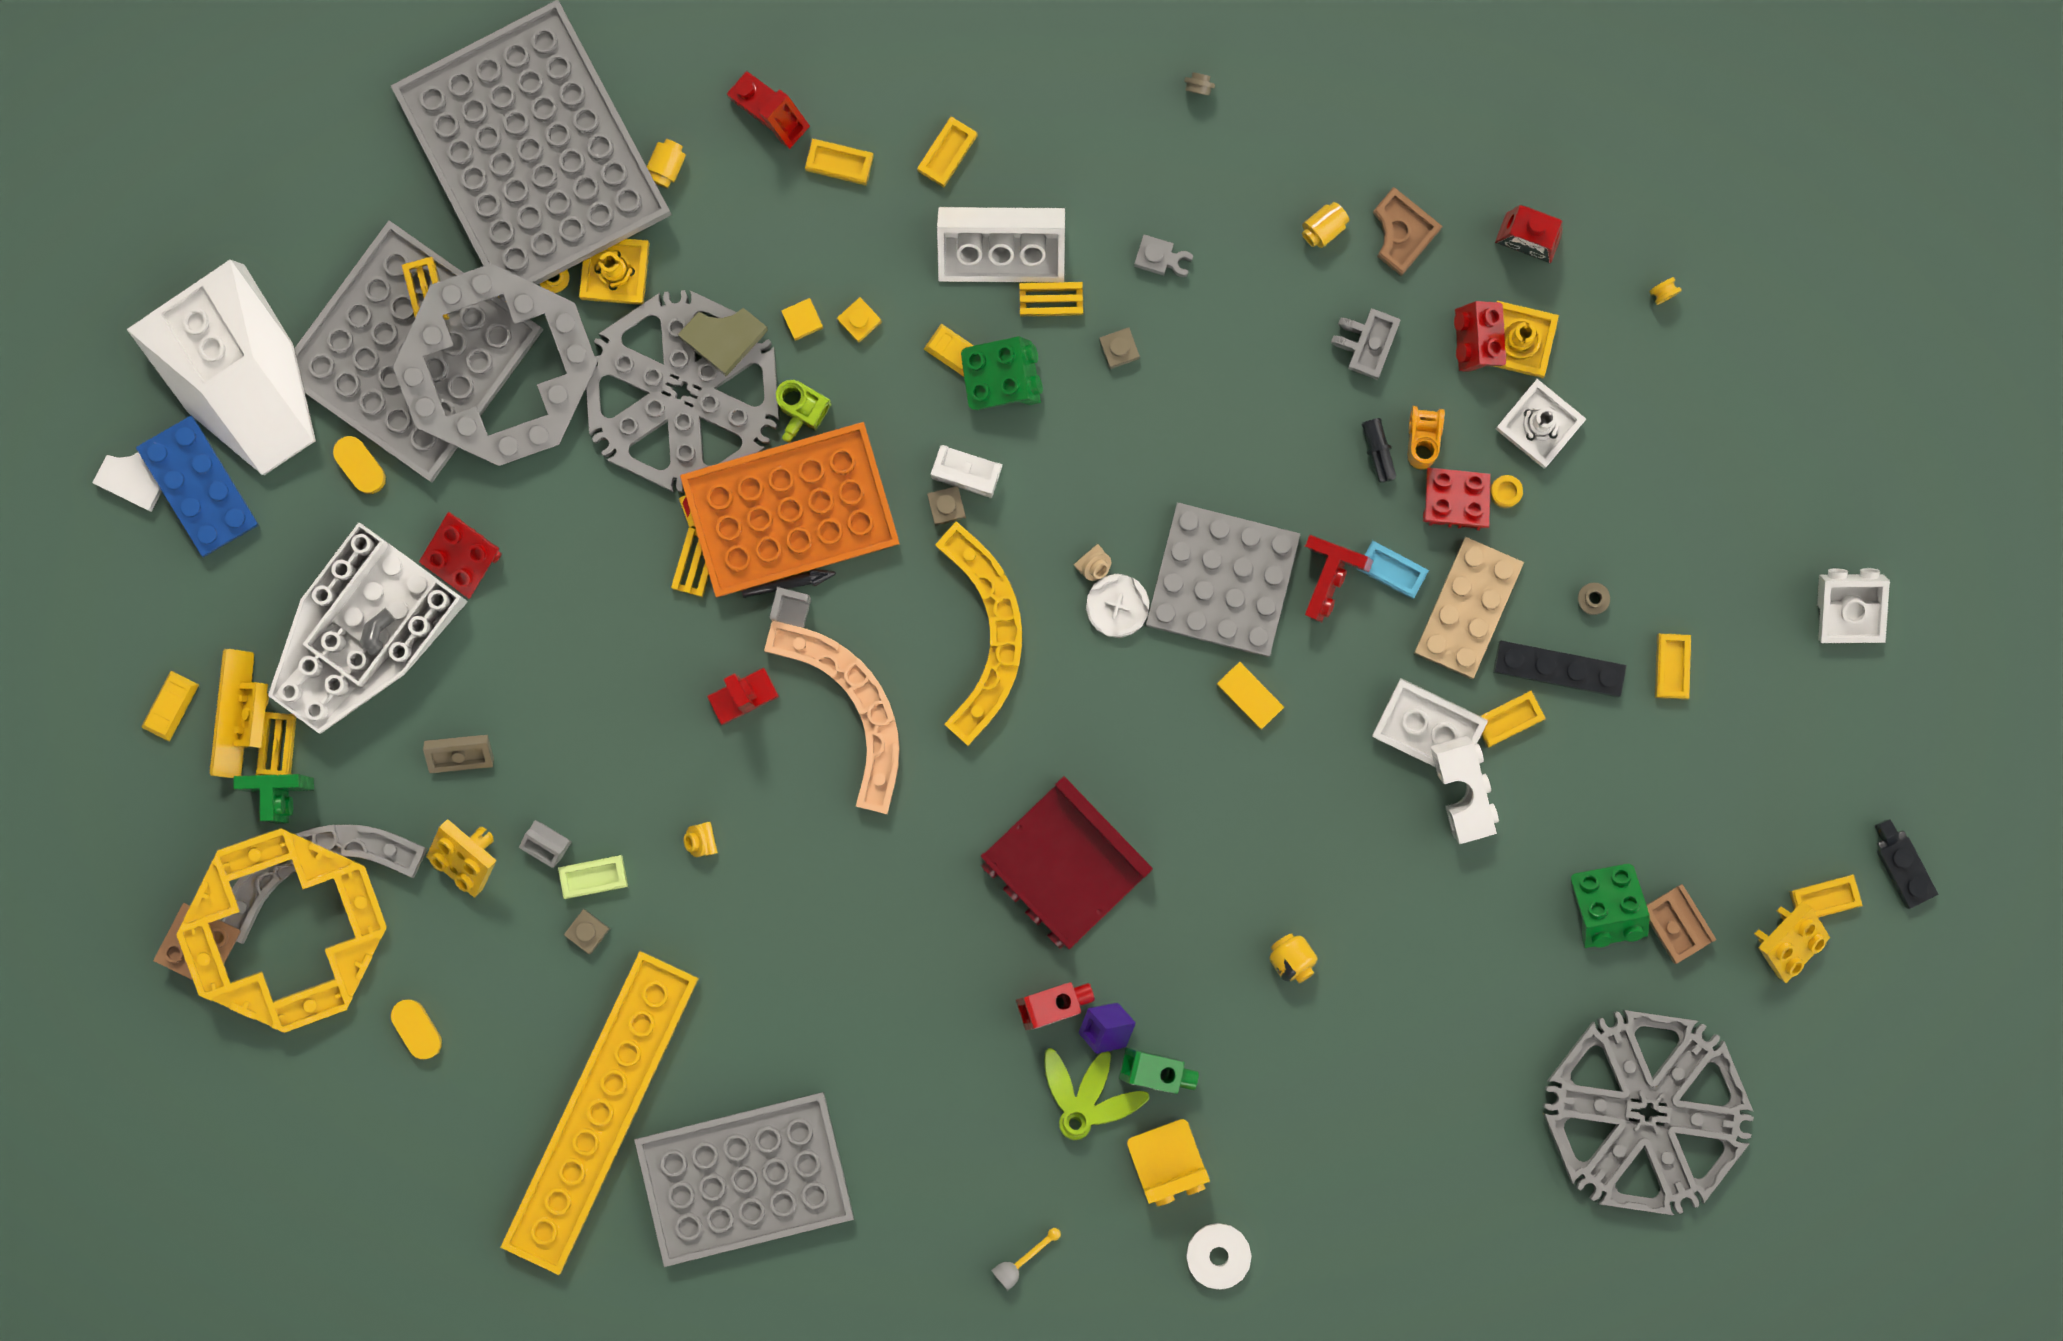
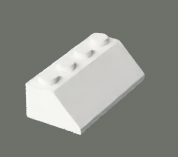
(1001, 244)

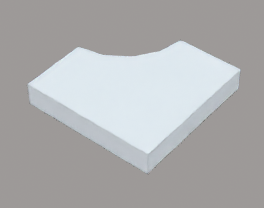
(129, 479)

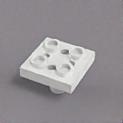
(1548, 415)

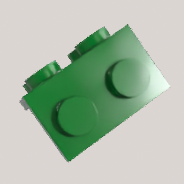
(1001, 373)
(1610, 905)

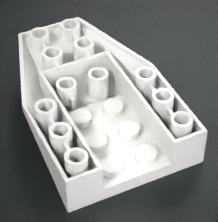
(231, 366)
(323, 664)

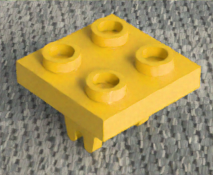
(1793, 941)

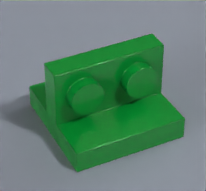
(274, 793)

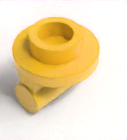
(700, 840)

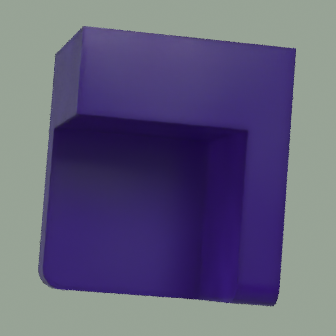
(1107, 1028)

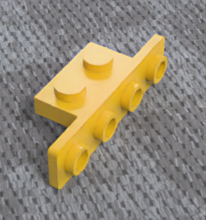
(238, 713)

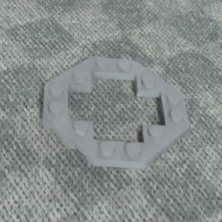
(466, 427)

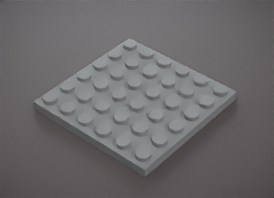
(359, 333)

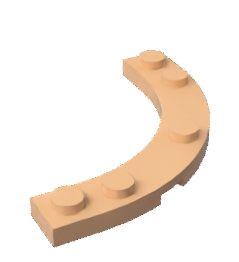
(867, 695)

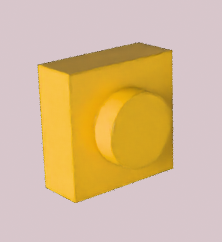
(859, 320)

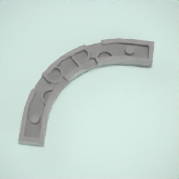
(345, 840)

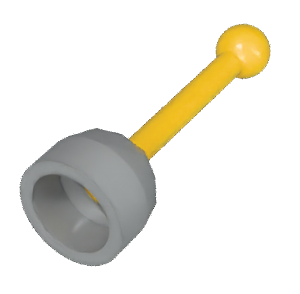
(1008, 1272)

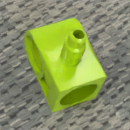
(808, 411)

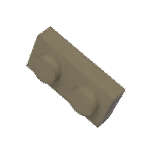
(458, 753)

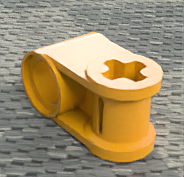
(1426, 431)

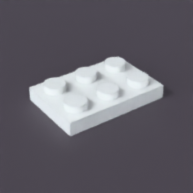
(1422, 719)

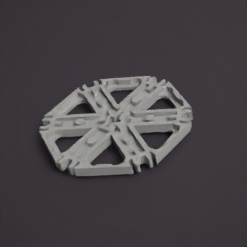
(657, 409)
(1665, 1087)

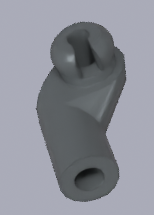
(372, 630)

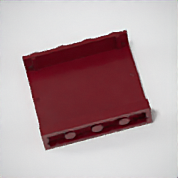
(1065, 864)

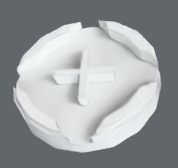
(1117, 605)

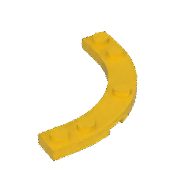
(1004, 632)

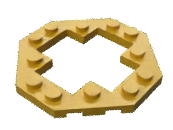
(251, 994)

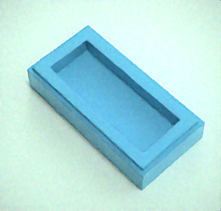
(1395, 570)

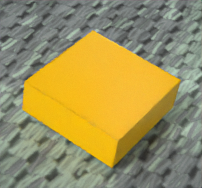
(802, 319)

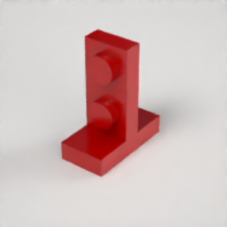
(770, 108)
(1332, 574)
(742, 695)

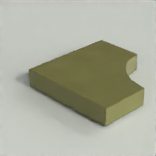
(723, 340)

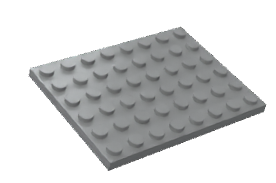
(531, 148)

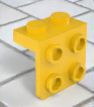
(1168, 1162)

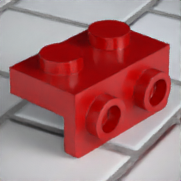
(1480, 335)

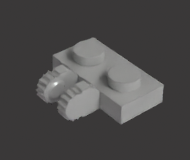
(1373, 343)

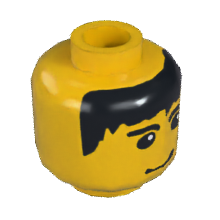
(1293, 958)

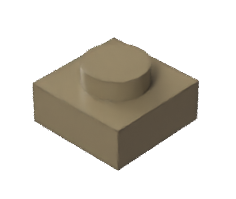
(1119, 348)
(946, 505)
(587, 931)

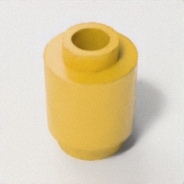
(666, 162)
(1325, 225)

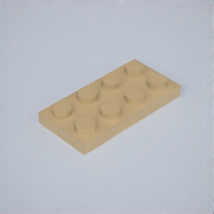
(1468, 608)

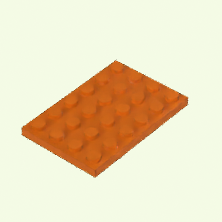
(789, 509)

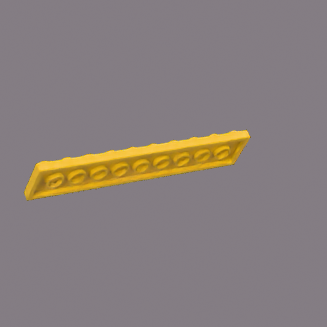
(599, 1113)

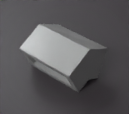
(544, 844)

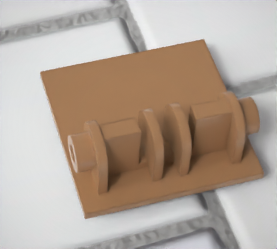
(170, 951)

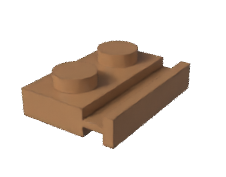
(1679, 924)

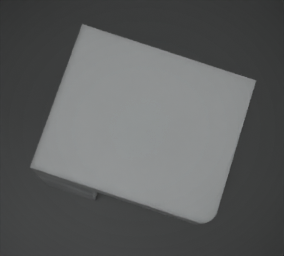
(790, 607)

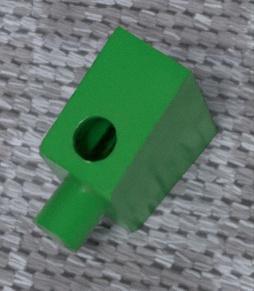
(1145, 1069)

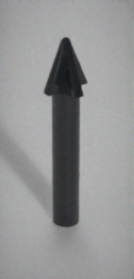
(813, 577)

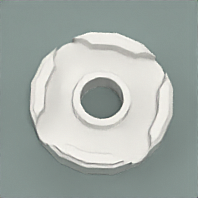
(1222, 1275)

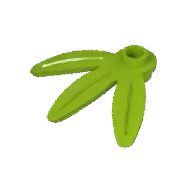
(1091, 1086)

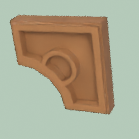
(1405, 230)

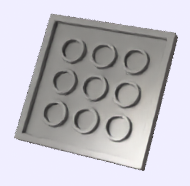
(1223, 579)

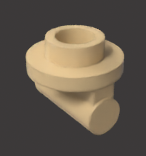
(1094, 564)

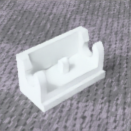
(966, 471)

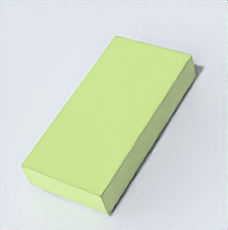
(593, 877)

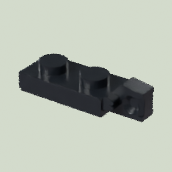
(1904, 865)

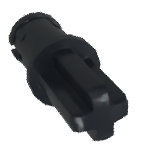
(1379, 450)

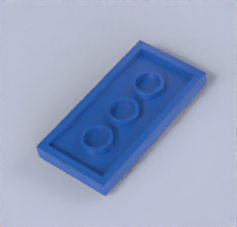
(197, 486)

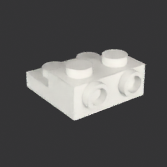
(1853, 606)

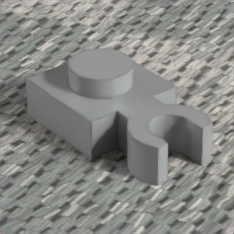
(1157, 255)

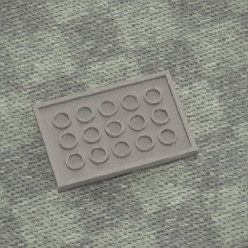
(744, 1179)

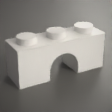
(1473, 815)

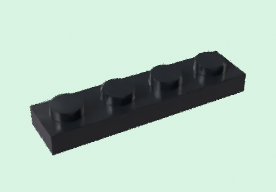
(1559, 668)

